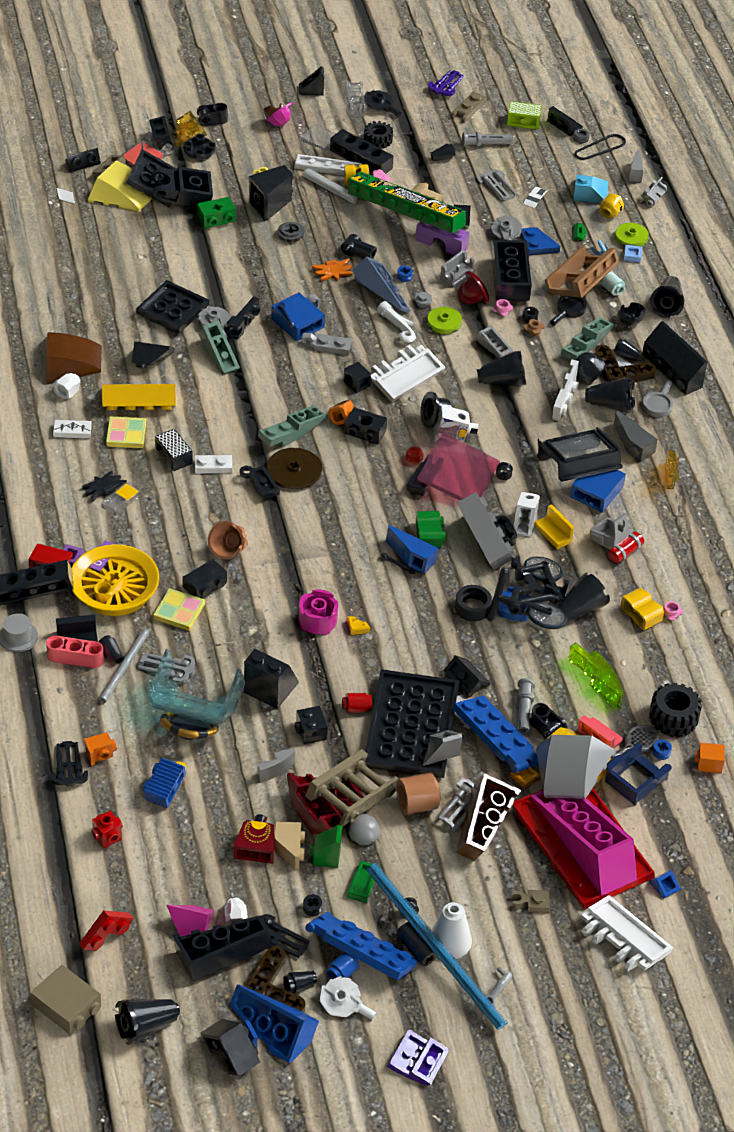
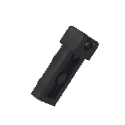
(243, 318)

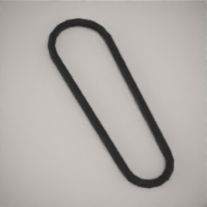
(583, 158)

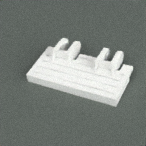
(408, 372)
(622, 930)

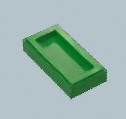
(361, 884)

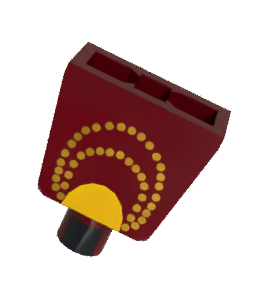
(255, 841)

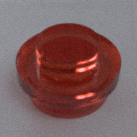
(414, 455)

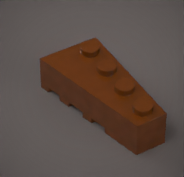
(484, 814)

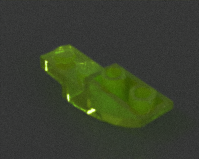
(603, 676)

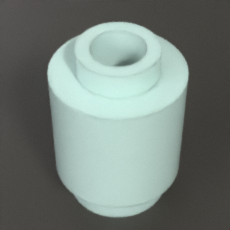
(613, 283)

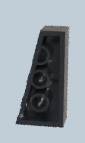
(222, 946)

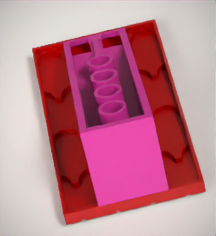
(584, 845)

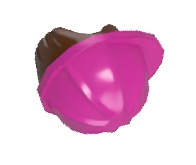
(278, 116)

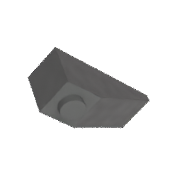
(635, 439)

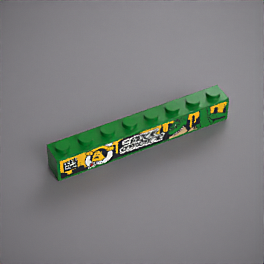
(407, 202)

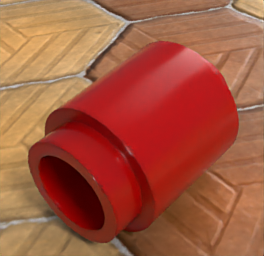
(357, 702)

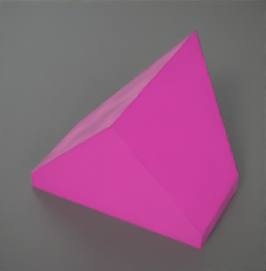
(190, 918)

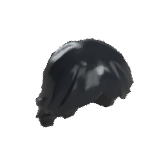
(589, 367)

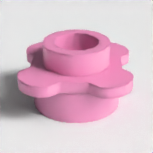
(502, 307)
(672, 610)

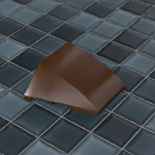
(71, 355)

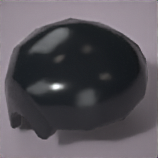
(632, 314)

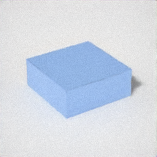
(633, 253)

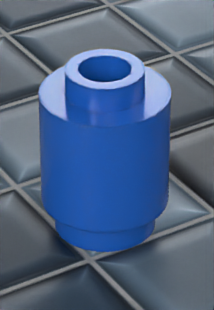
(343, 966)

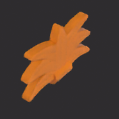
(333, 269)

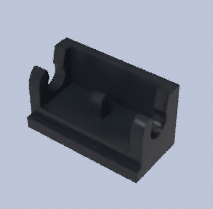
(160, 131)

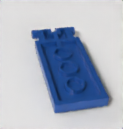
(497, 733)
(363, 945)

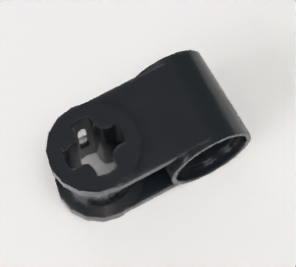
(214, 114)
(545, 720)

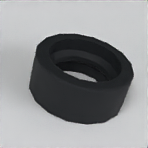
(477, 592)

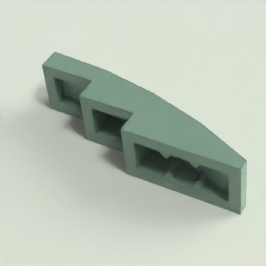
(588, 338)

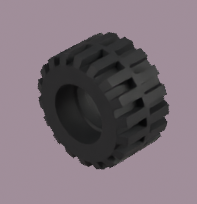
(674, 721)

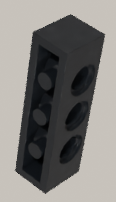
(360, 151)
(36, 582)

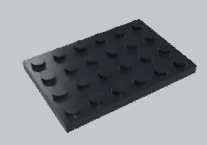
(404, 716)

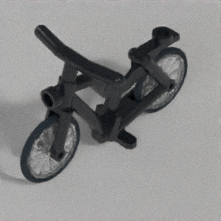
(539, 613)

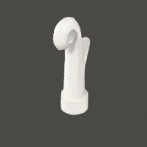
(407, 334)

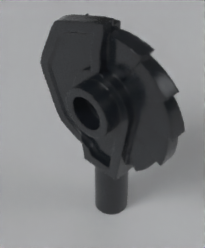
(380, 101)

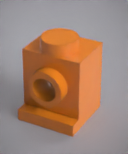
(99, 747)

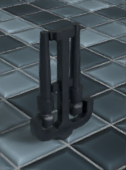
(70, 781)
(270, 922)

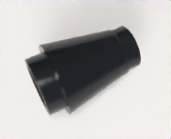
(444, 152)
(626, 349)
(111, 649)
(298, 981)

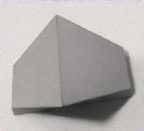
(443, 746)

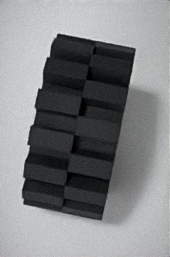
(378, 134)

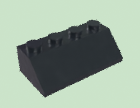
(675, 358)

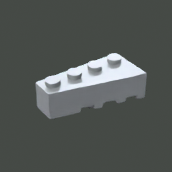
(485, 531)

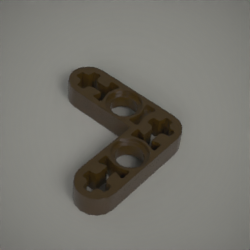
(642, 371)
(266, 983)

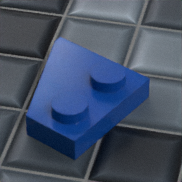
(539, 242)

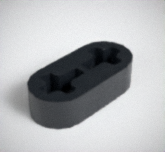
(507, 530)

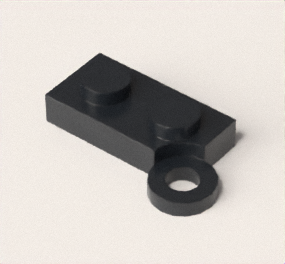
(261, 481)

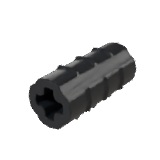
(415, 944)

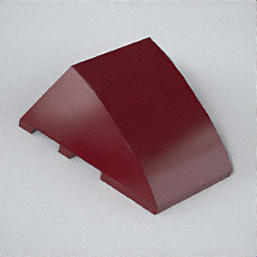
(319, 813)

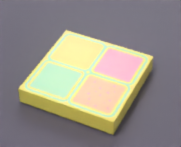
(126, 432)
(179, 609)

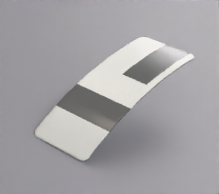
(534, 197)

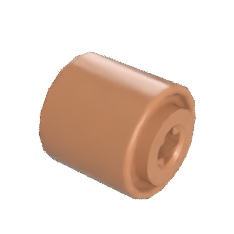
(418, 793)

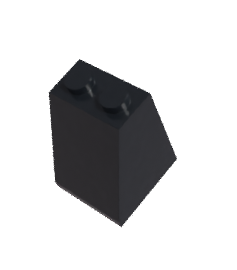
(270, 191)
(268, 678)

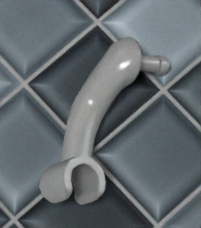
(500, 985)

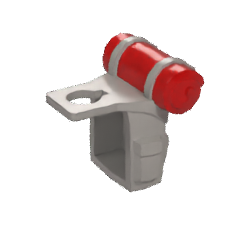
(616, 537)

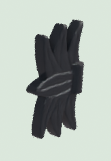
(103, 486)

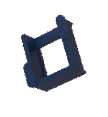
(620, 763)

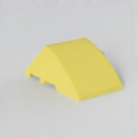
(112, 189)

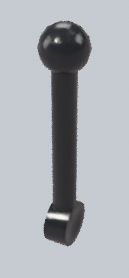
(384, 556)

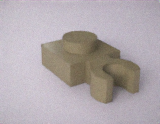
(534, 900)

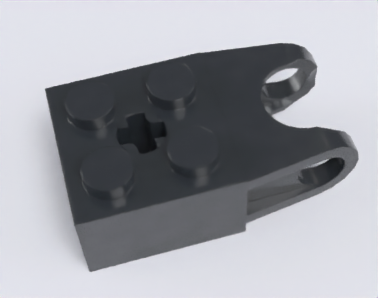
(183, 186)

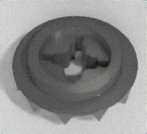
(296, 229)

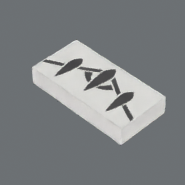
(72, 429)

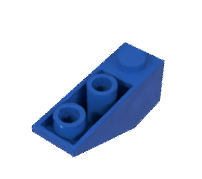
(412, 550)

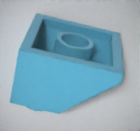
(590, 189)

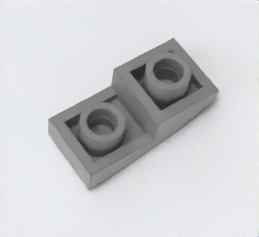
(282, 762)

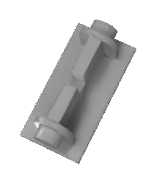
(656, 190)

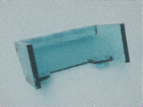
(166, 696)

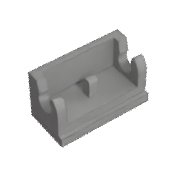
(453, 270)

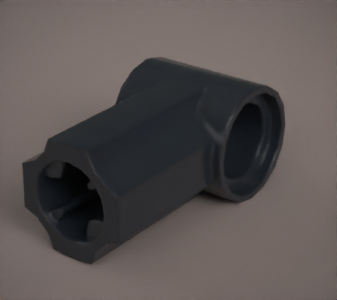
(355, 245)

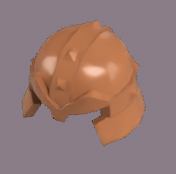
(227, 540)

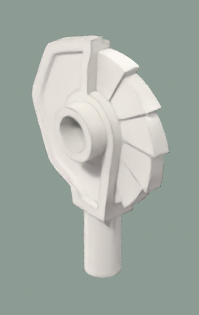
(342, 998)

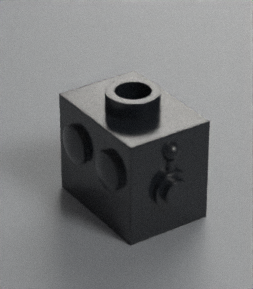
(311, 725)

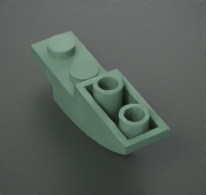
(293, 428)

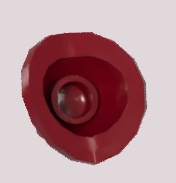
(473, 289)

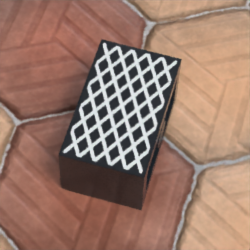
(176, 448)

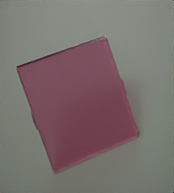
(458, 468)

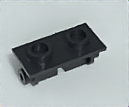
(83, 159)

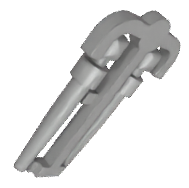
(491, 182)
(182, 666)
(462, 805)

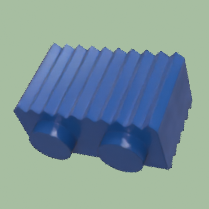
(164, 782)

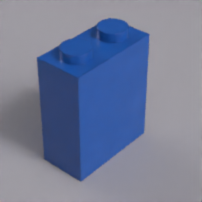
(301, 312)
(598, 489)

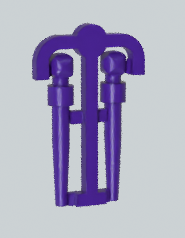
(438, 87)

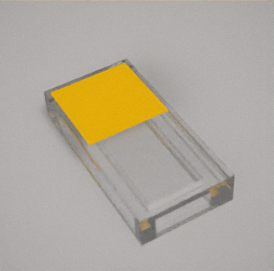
(120, 499)

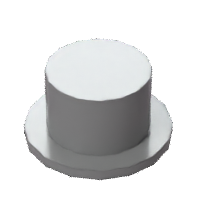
(18, 633)

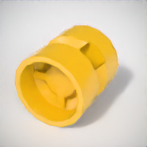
(351, 170)

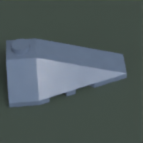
(379, 280)

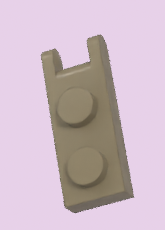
(469, 106)

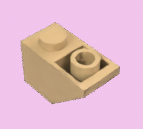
(287, 842)

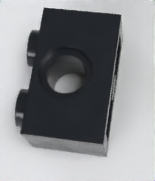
(366, 425)

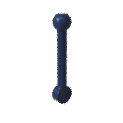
(281, 305)

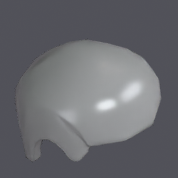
(364, 829)

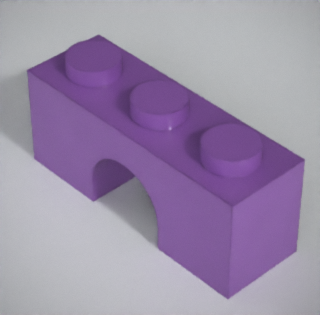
(454, 242)

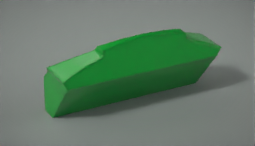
(579, 232)

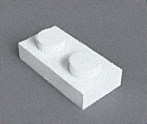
(213, 464)

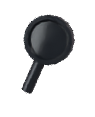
(569, 307)

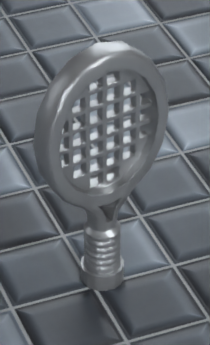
(646, 728)

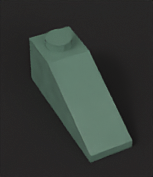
(218, 347)

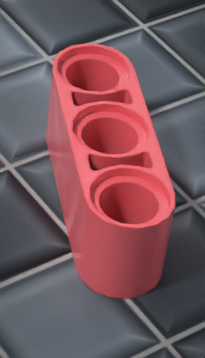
(74, 651)

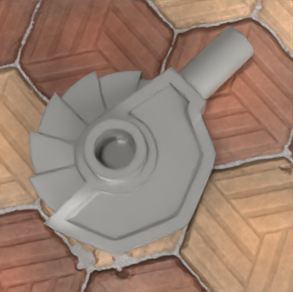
(506, 228)
(212, 315)

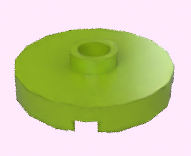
(631, 234)
(444, 320)

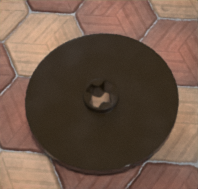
(306, 464)

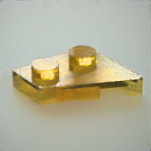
(671, 468)

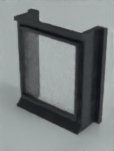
(581, 454)

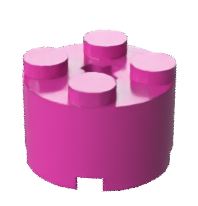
(318, 612)

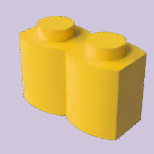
(642, 608)

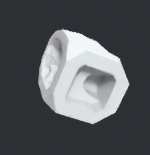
(67, 386)
(234, 911)

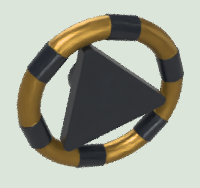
(187, 727)

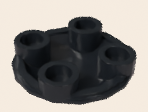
(199, 147)

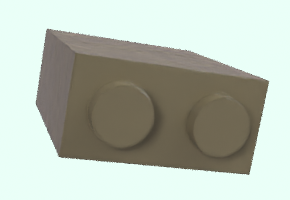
(66, 999)

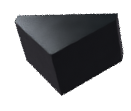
(313, 83)

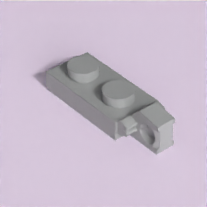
(327, 343)

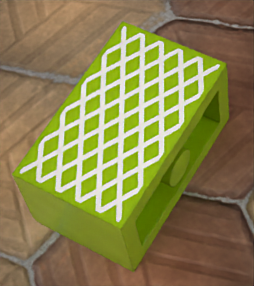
(524, 115)

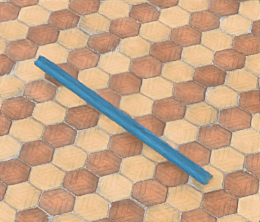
(411, 916)

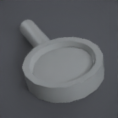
(658, 403)

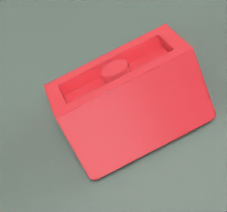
(595, 728)

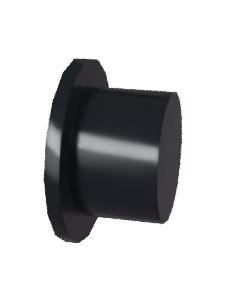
(430, 408)

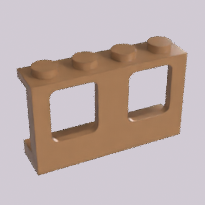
(582, 280)

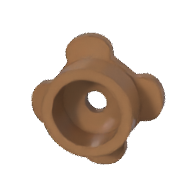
(534, 327)

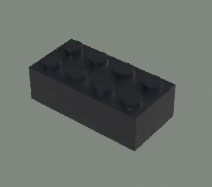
(511, 270)

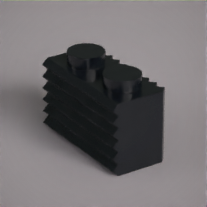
(205, 579)

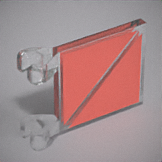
(145, 144)

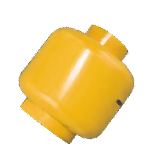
(611, 205)

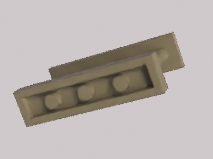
(345, 771)

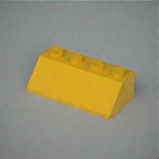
(138, 395)

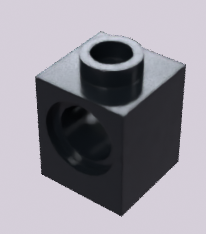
(357, 377)

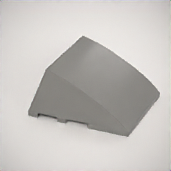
(571, 764)

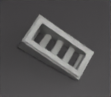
(636, 169)
(490, 332)

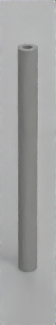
(123, 666)

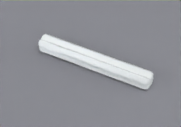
(329, 185)

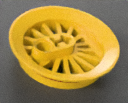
(103, 587)

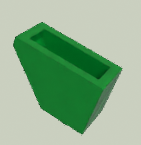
(327, 848)

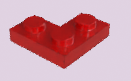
(107, 923)

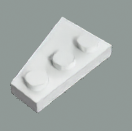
(565, 394)

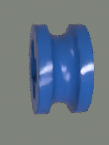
(404, 273)
(662, 755)

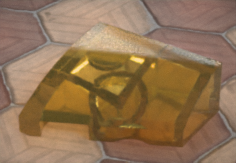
(187, 128)

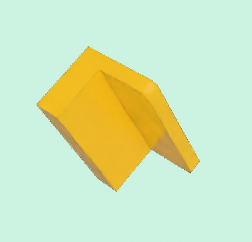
(555, 528)

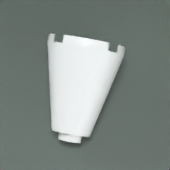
(453, 930)

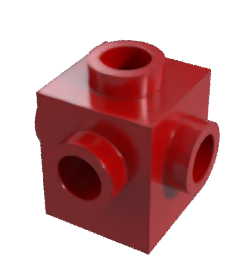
(107, 829)

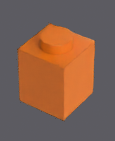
(710, 757)

